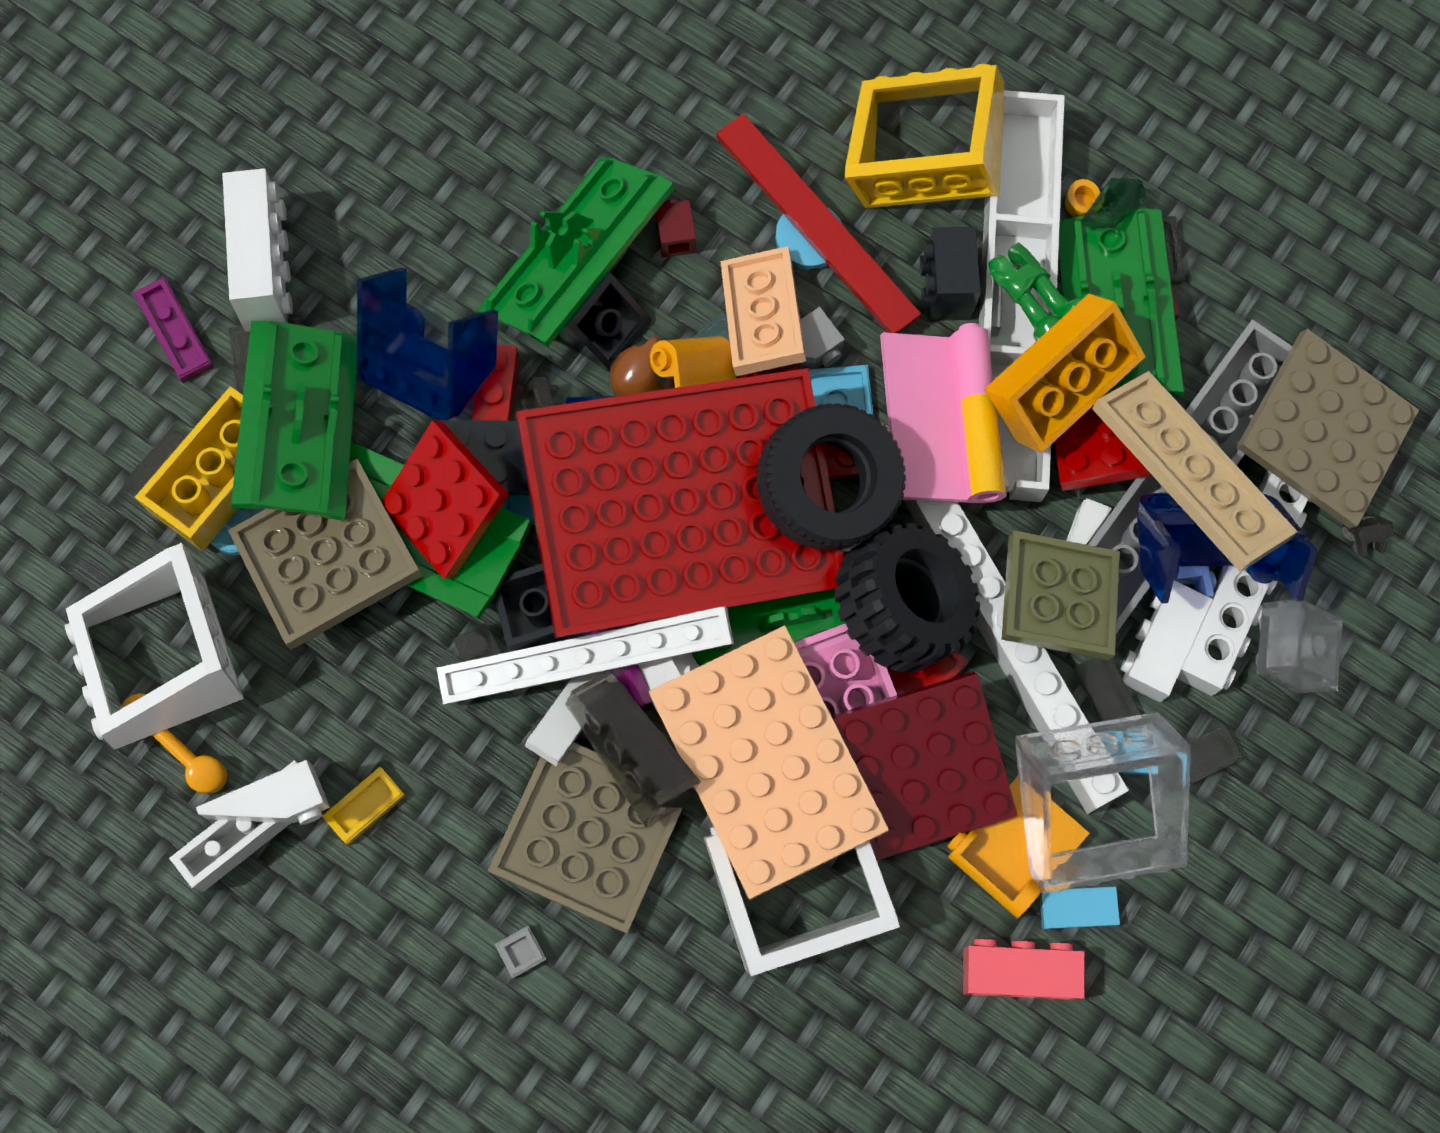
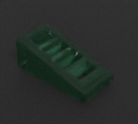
(1115, 203)

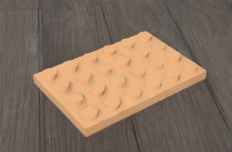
(768, 762)

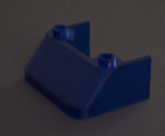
(412, 368)
(1173, 540)

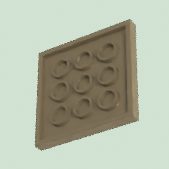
(1328, 428)
(324, 568)
(581, 841)

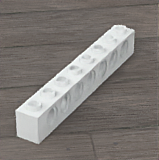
(1199, 667)

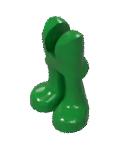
(1020, 283)

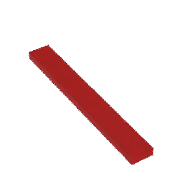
(818, 225)

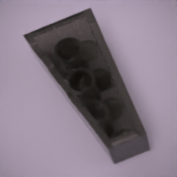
(632, 748)

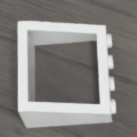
(185, 697)
(808, 944)

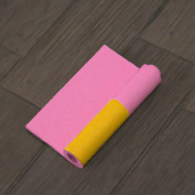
(944, 415)

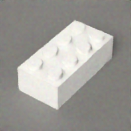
(256, 247)

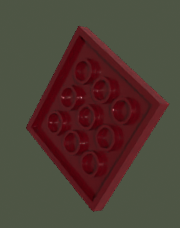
(929, 763)

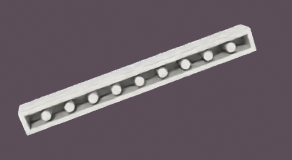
(1024, 665)

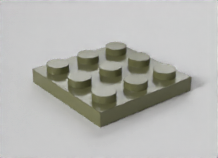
(1061, 595)

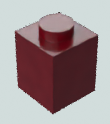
(675, 228)

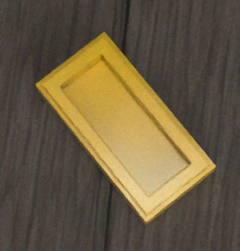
(363, 806)

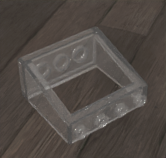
(1098, 751)

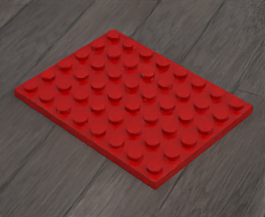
(657, 506)

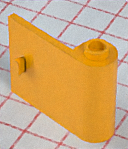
(693, 360)
(999, 857)

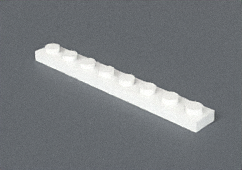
(585, 655)

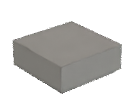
(520, 952)

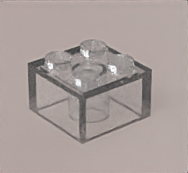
(1299, 646)

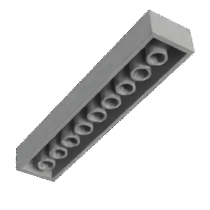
(1224, 412)

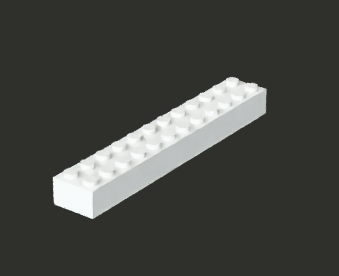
(1029, 215)

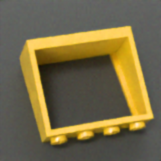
(928, 177)

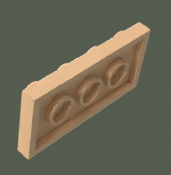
(762, 311)

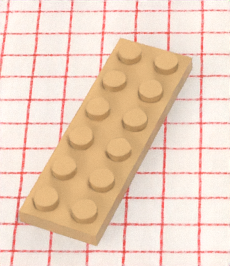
(1194, 471)

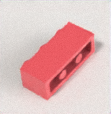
(1023, 970)

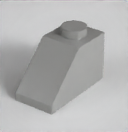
(821, 340)

